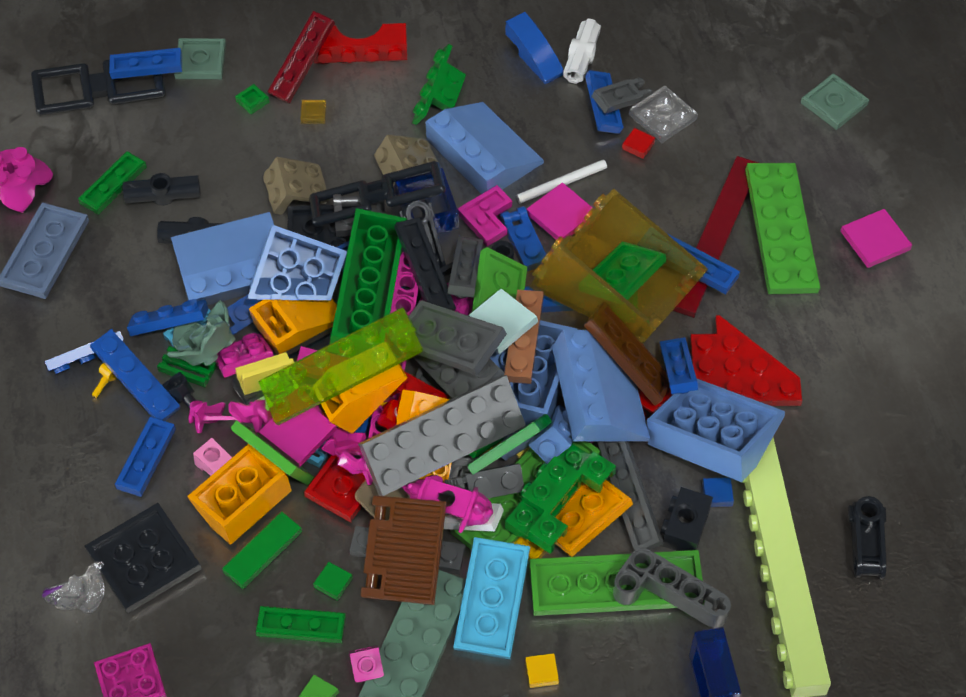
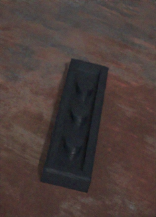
(424, 263)

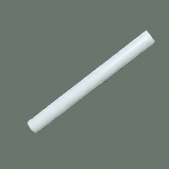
(566, 179)

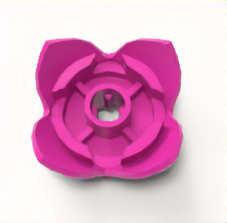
(19, 177)

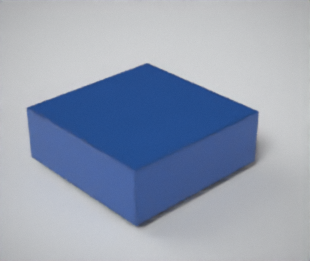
(720, 490)

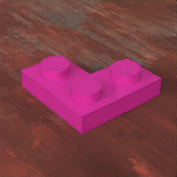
(482, 212)

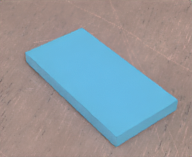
(492, 598)

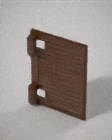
(404, 550)

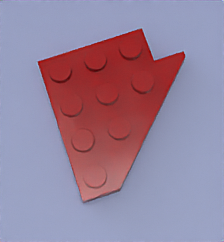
(743, 367)

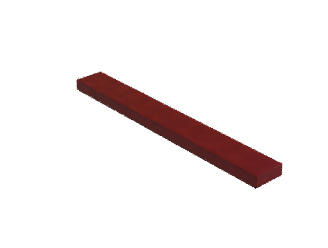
(719, 228)

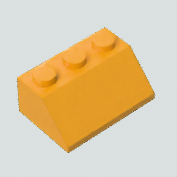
(240, 493)

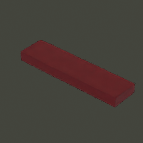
(301, 57)

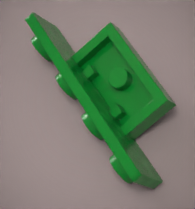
(442, 85)

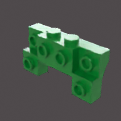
(552, 490)

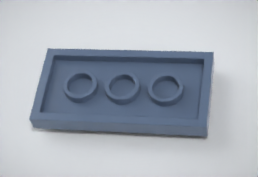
(43, 250)

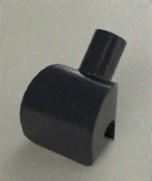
(180, 389)

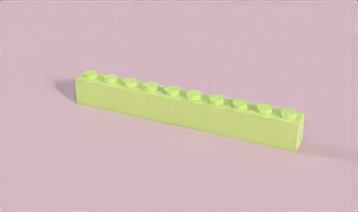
(785, 579)

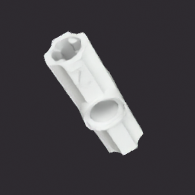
(582, 51)

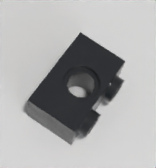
(691, 506)

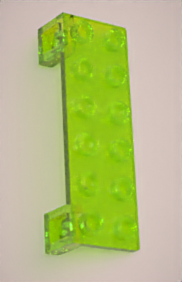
(340, 366)

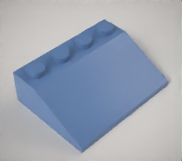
(481, 146)
(222, 258)
(545, 391)
(596, 391)
(715, 429)

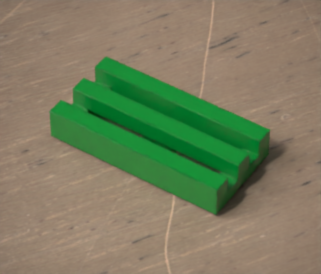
(201, 369)

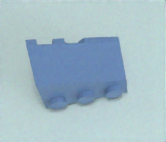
(296, 268)

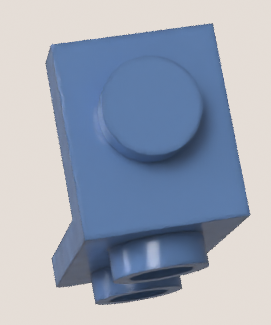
(554, 438)

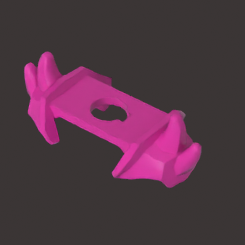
(243, 413)
(345, 447)
(468, 505)

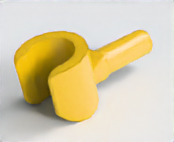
(107, 376)

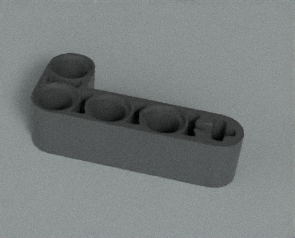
(671, 592)

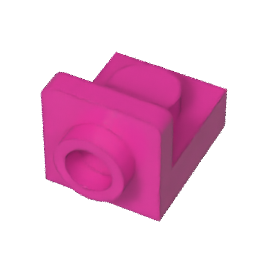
(366, 663)

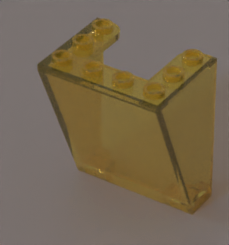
(570, 277)

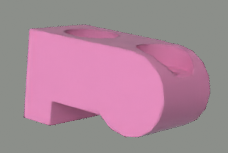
(212, 459)

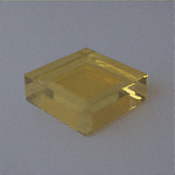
(313, 112)

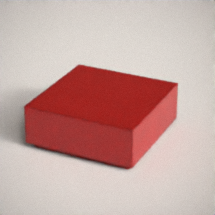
(638, 143)

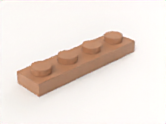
(523, 351)

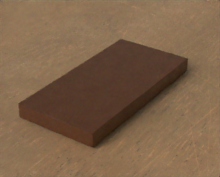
(628, 352)

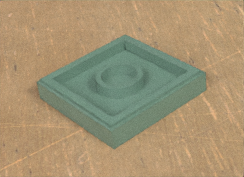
(201, 58)
(834, 101)

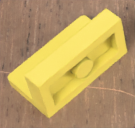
(251, 373)

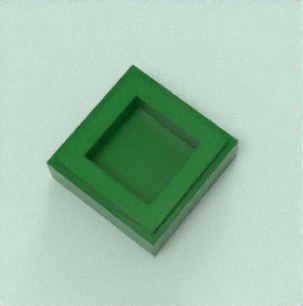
(252, 99)
(333, 581)

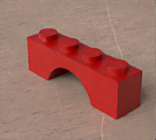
(385, 45)

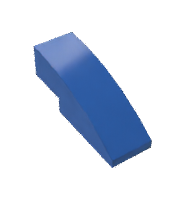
(533, 48)

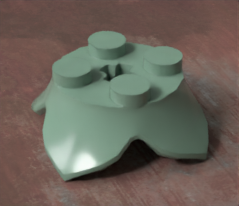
(202, 342)

